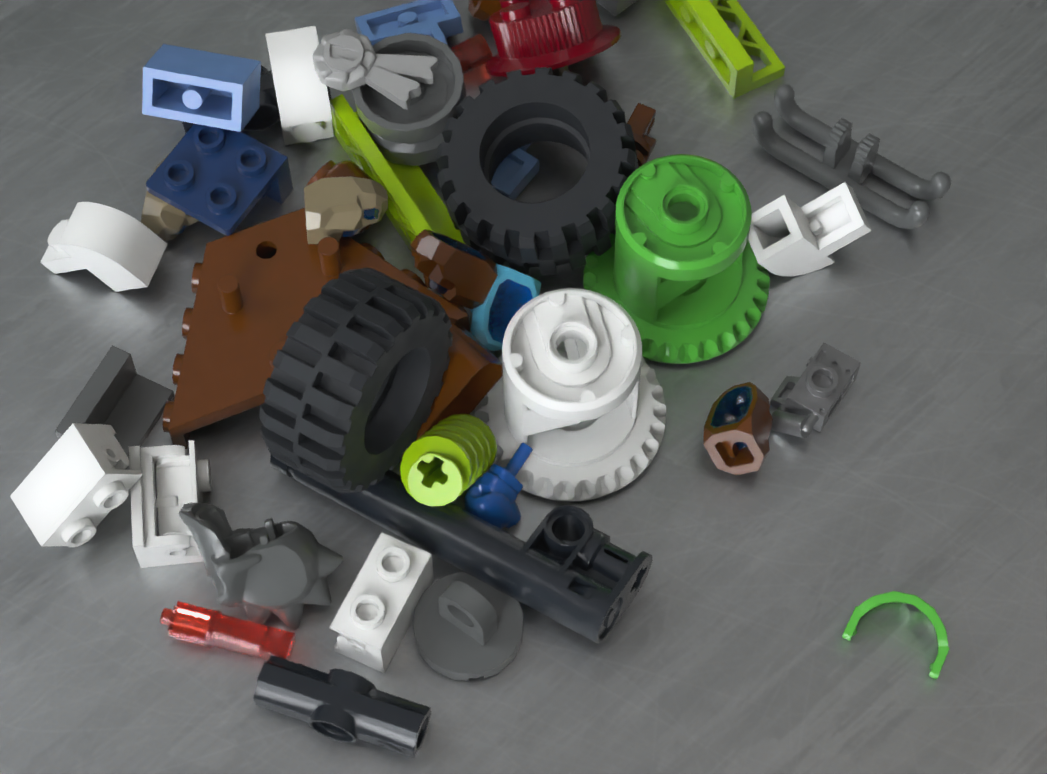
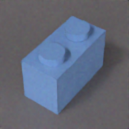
(201, 87)

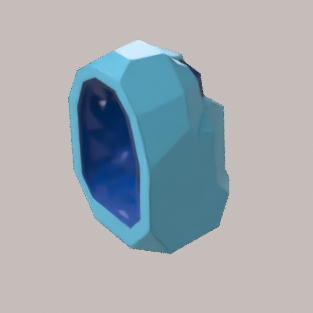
(504, 299)

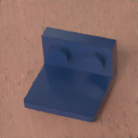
(220, 176)

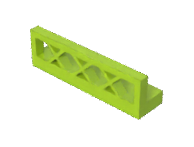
(721, 48)
(411, 197)

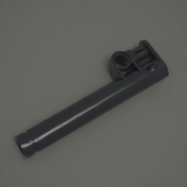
(573, 582)

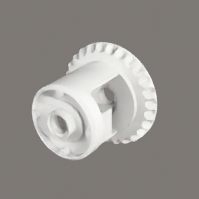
(575, 397)

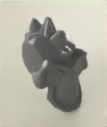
(262, 567)

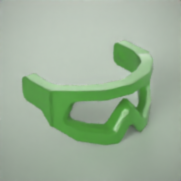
(924, 607)

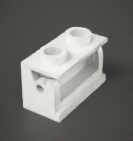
(75, 486)
(159, 495)
(382, 602)

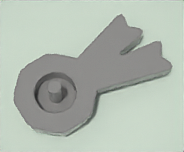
(349, 61)

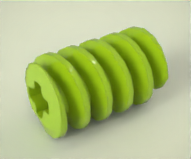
(447, 459)

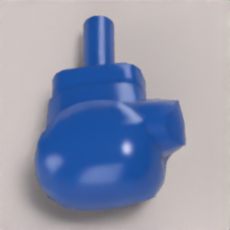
(495, 492)

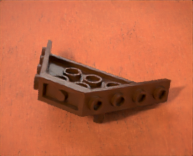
(245, 305)

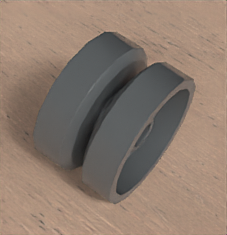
(415, 133)

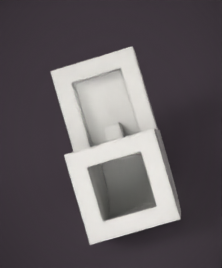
(299, 93)
(802, 239)
(107, 244)

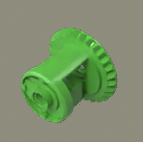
(683, 260)

